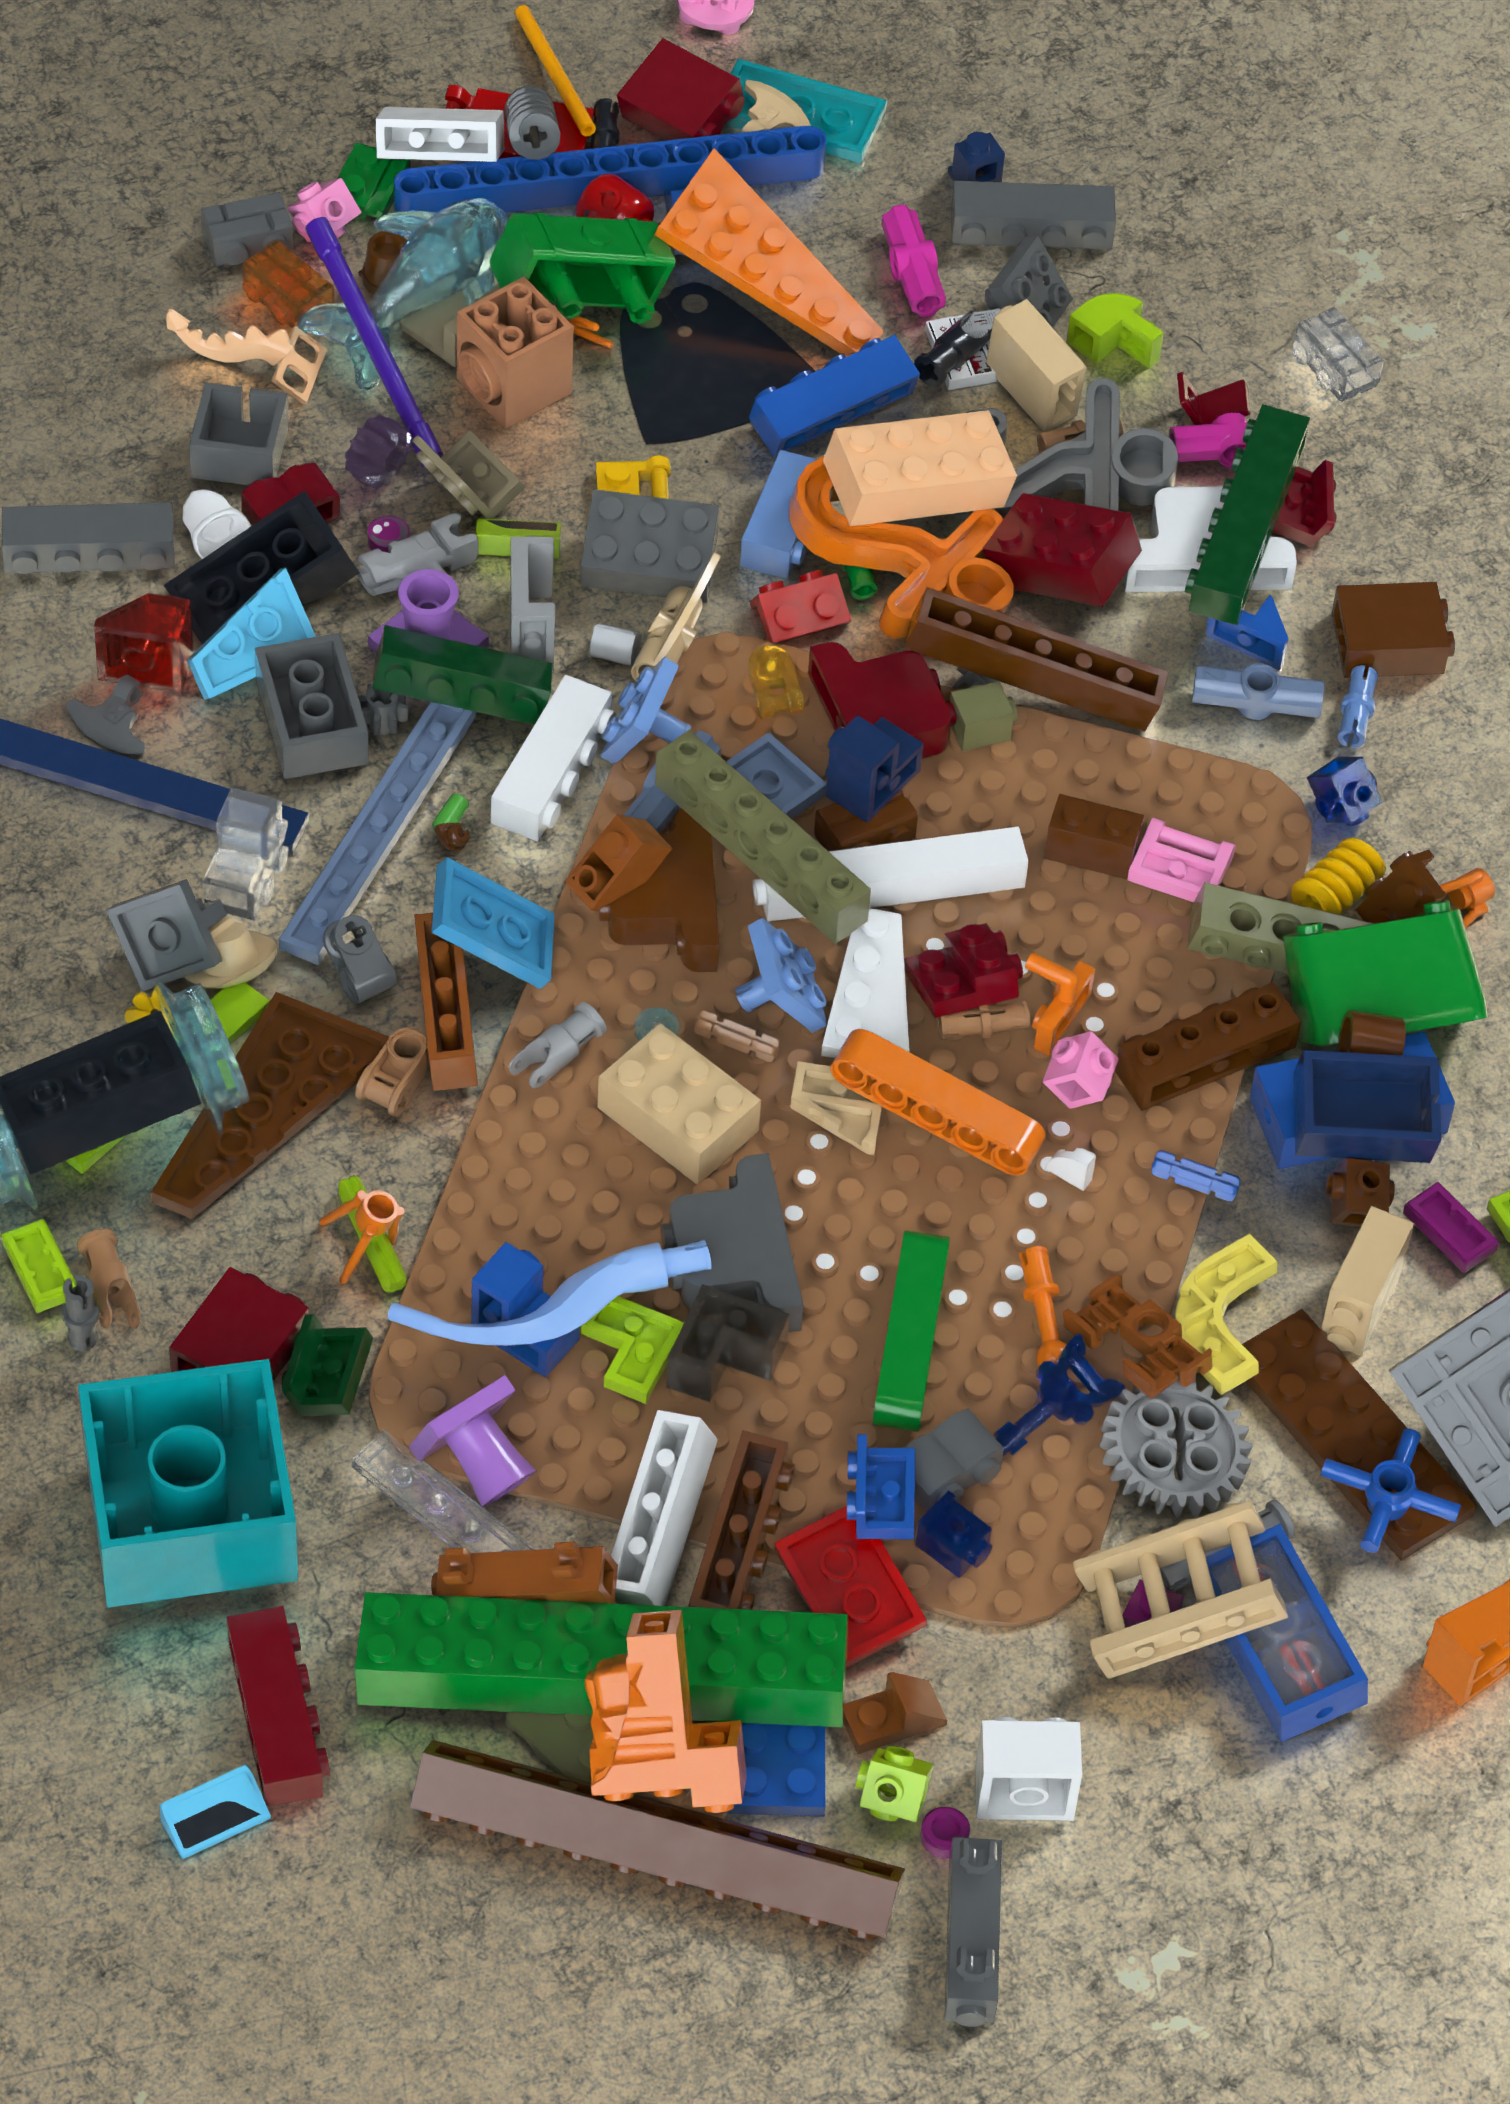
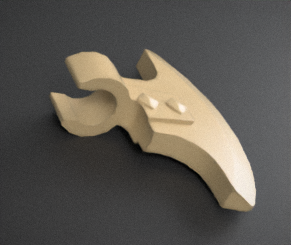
(772, 109)

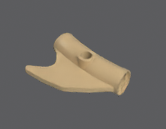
(673, 630)

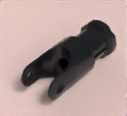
(949, 352)

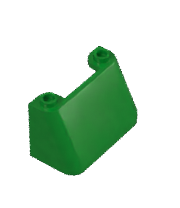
(1391, 968)

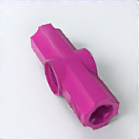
(913, 261)
(1210, 441)

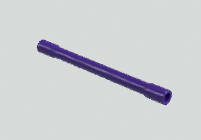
(331, 254)

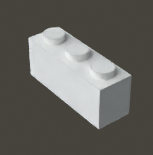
(440, 134)

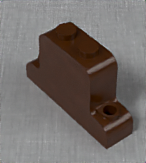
(675, 902)

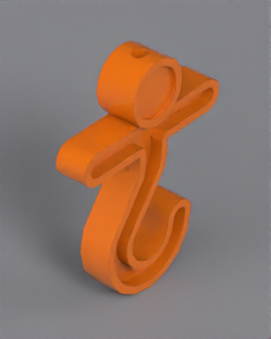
(947, 565)

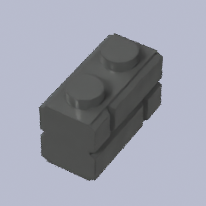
(245, 228)

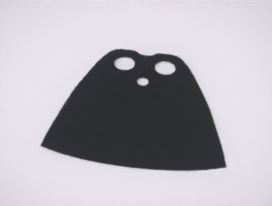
(706, 379)

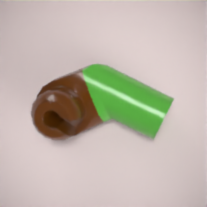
(447, 823)

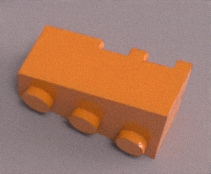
(1471, 1645)

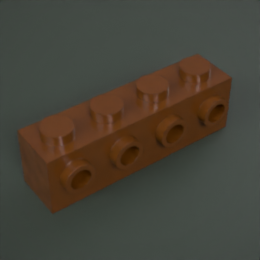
(1207, 1046)
(742, 1522)

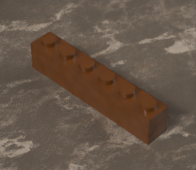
(1036, 659)

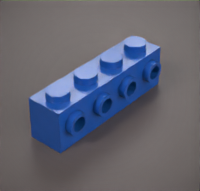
(833, 395)

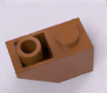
(618, 862)

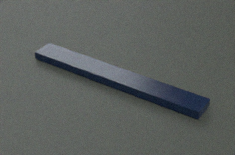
(124, 778)

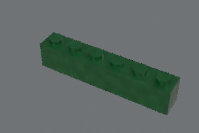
(1248, 514)

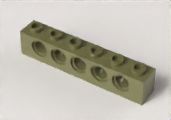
(762, 837)

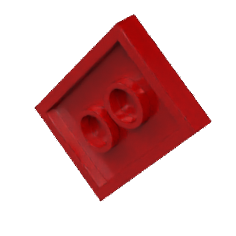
(851, 1578)

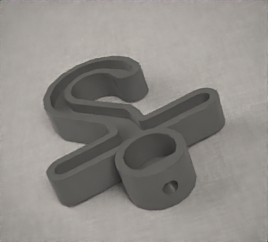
(1097, 459)

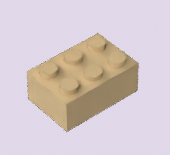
(678, 1103)

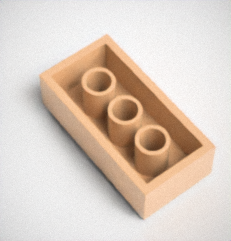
(919, 468)

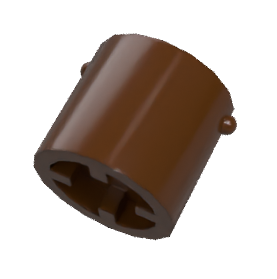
(1371, 1034)

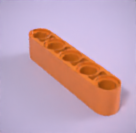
(938, 1102)

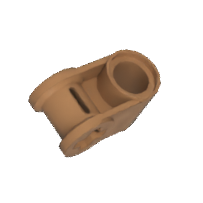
(390, 1077)

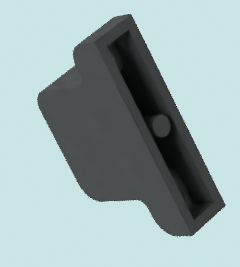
(743, 1239)

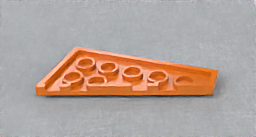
(745, 243)

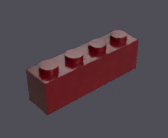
(276, 1707)

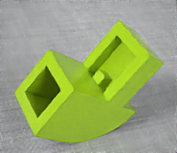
(1114, 322)

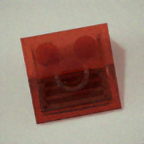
(146, 641)

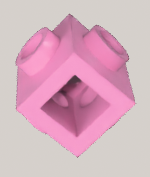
(326, 200)
(1080, 1070)

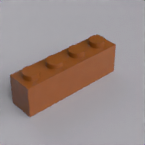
(445, 1009)

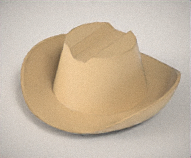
(242, 952)

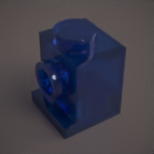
(954, 1536)

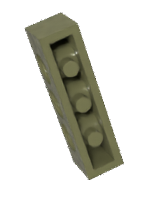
(1251, 926)

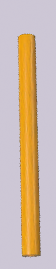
(555, 70)

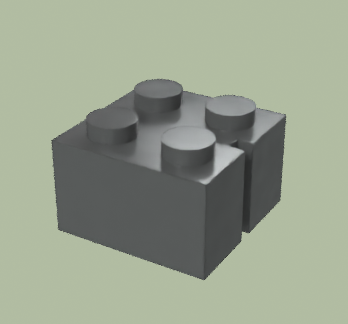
(236, 450)

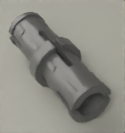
(80, 1312)

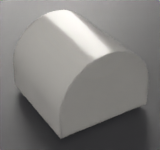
(615, 644)

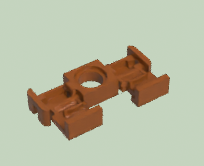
(1129, 1315)

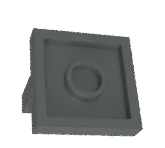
(167, 933)

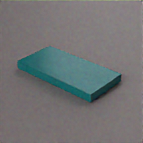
(842, 114)

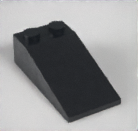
(286, 538)

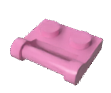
(1177, 870)

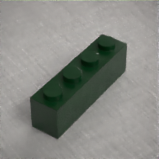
(462, 675)

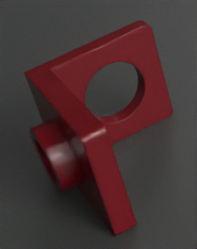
(1214, 403)

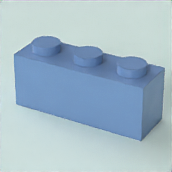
(769, 538)

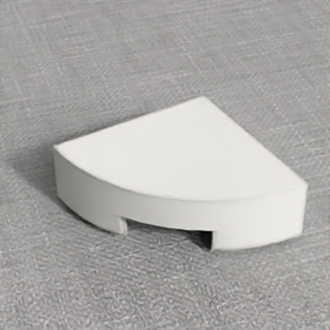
(1073, 1167)

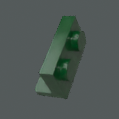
(325, 1368)

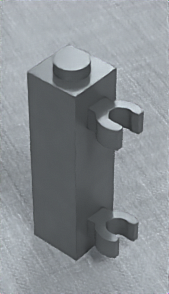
(973, 1931)

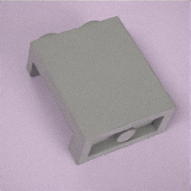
(532, 577)

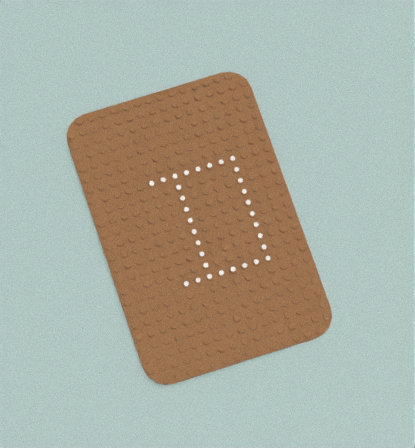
(581, 1188)

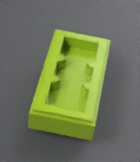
(38, 1264)

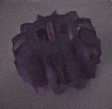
(378, 451)

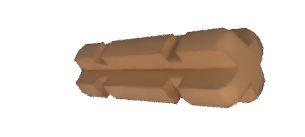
(737, 1035)

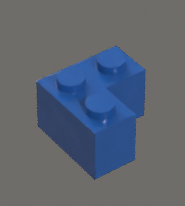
(509, 1289)

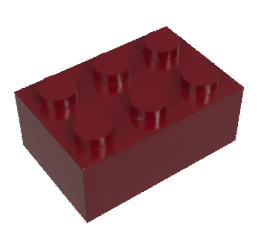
(1064, 548)

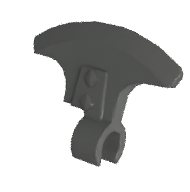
(112, 720)

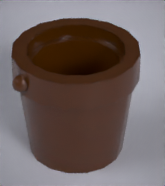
(380, 255)

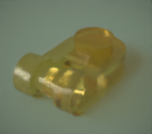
(773, 669)

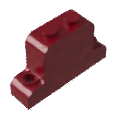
(887, 687)

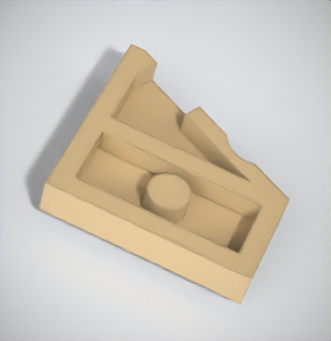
(835, 1107)

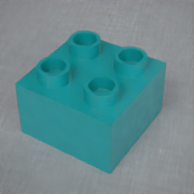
(188, 1483)

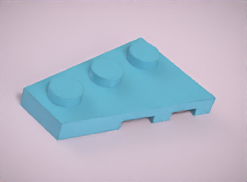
(266, 619)

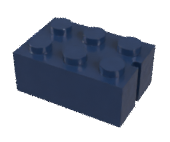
(1367, 1106)

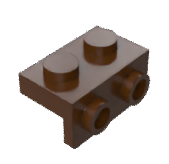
(1402, 891)

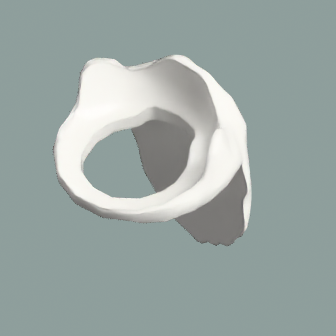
(211, 521)

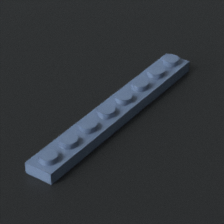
(376, 829)

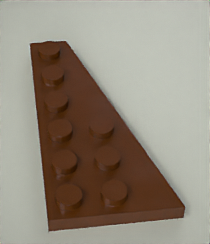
(293, 1071)

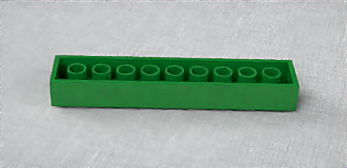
(539, 1651)

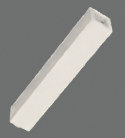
(924, 870)

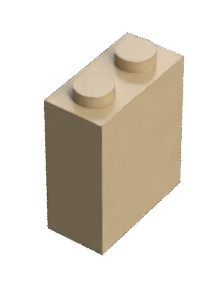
(1035, 365)
(1366, 1280)

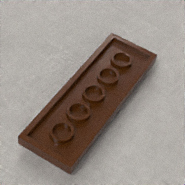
(1345, 1420)

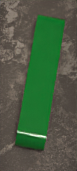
(911, 1331)

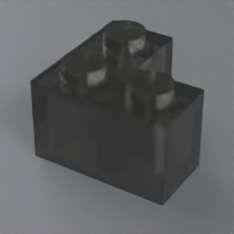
(725, 1333)

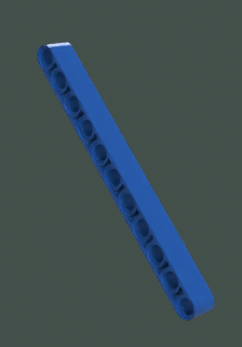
(650, 167)

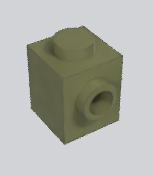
(983, 715)

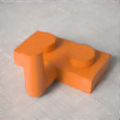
(1069, 996)

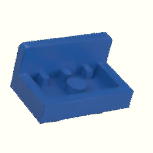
(883, 1492)

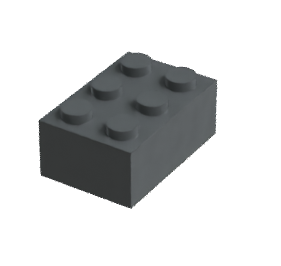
(647, 543)
(311, 706)

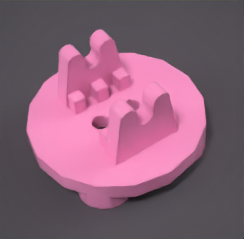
(716, 14)

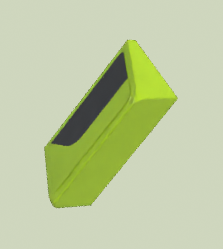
(496, 534)

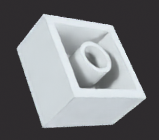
(1028, 1769)

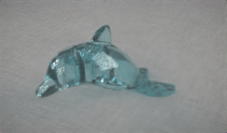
(439, 259)

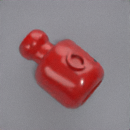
(613, 198)

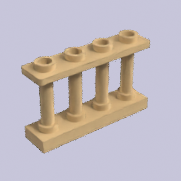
(1191, 1627)

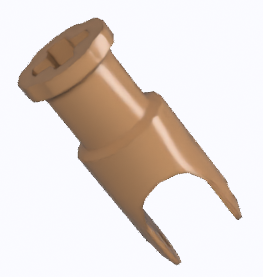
(108, 1276)

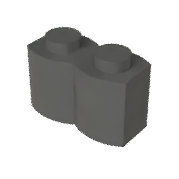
(954, 1458)

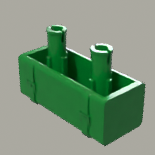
(585, 261)

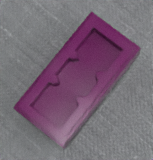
(1451, 1227)

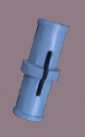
(1357, 706)

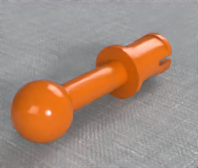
(1041, 1290)

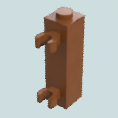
(540, 1574)

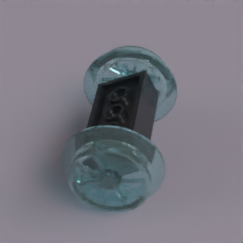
(116, 1087)

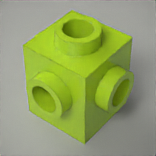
(894, 1784)

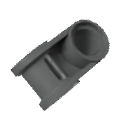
(361, 962)

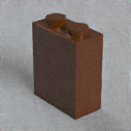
(1392, 628)

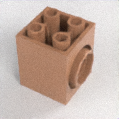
(514, 352)

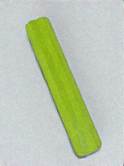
(380, 1250)

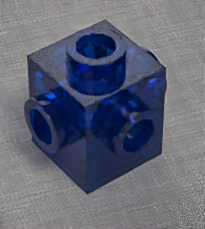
(1345, 790)

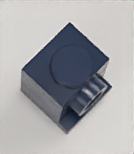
(977, 153)

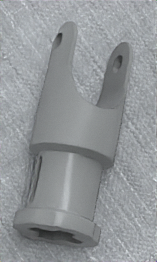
(559, 1044)

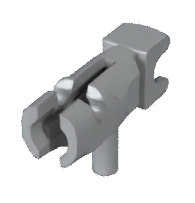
(425, 550)

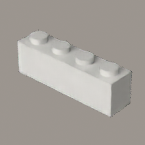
(552, 758)
(661, 1508)

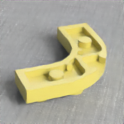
(1205, 1300)

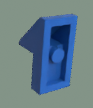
(1255, 636)

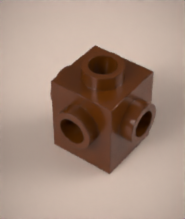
(1356, 1187)

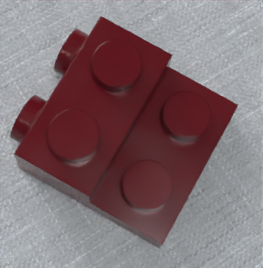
(967, 972)

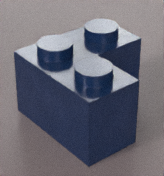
(870, 765)

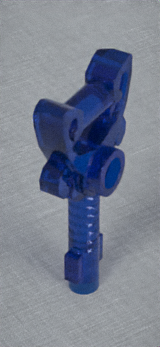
(1060, 1395)

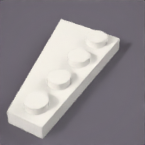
(871, 985)

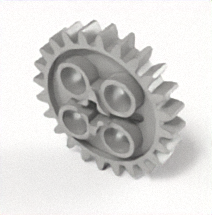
(1216, 1448)

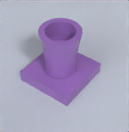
(428, 608)
(478, 1443)

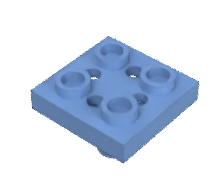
(643, 713)
(784, 977)

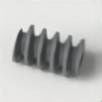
(532, 122)

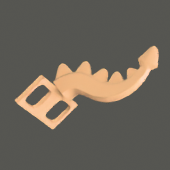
(255, 345)

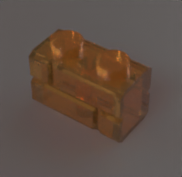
(284, 284)

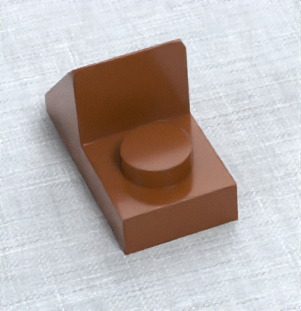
(894, 1714)

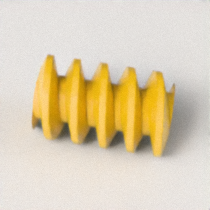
(1339, 877)

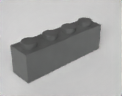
(1055, 212)
(88, 537)

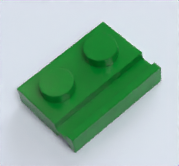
(371, 179)

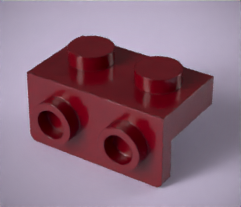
(1308, 506)

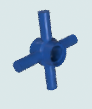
(1387, 1505)

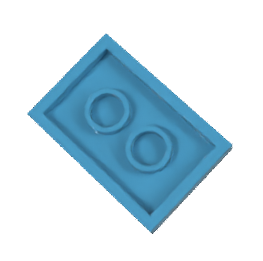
(493, 923)

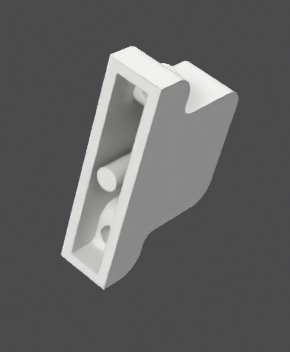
(1177, 529)

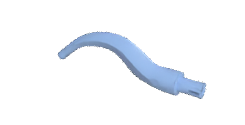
(575, 1300)

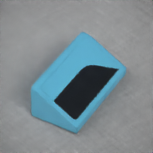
(214, 1811)

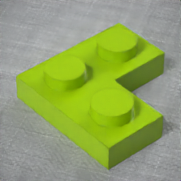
(642, 1341)

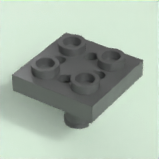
(1013, 287)

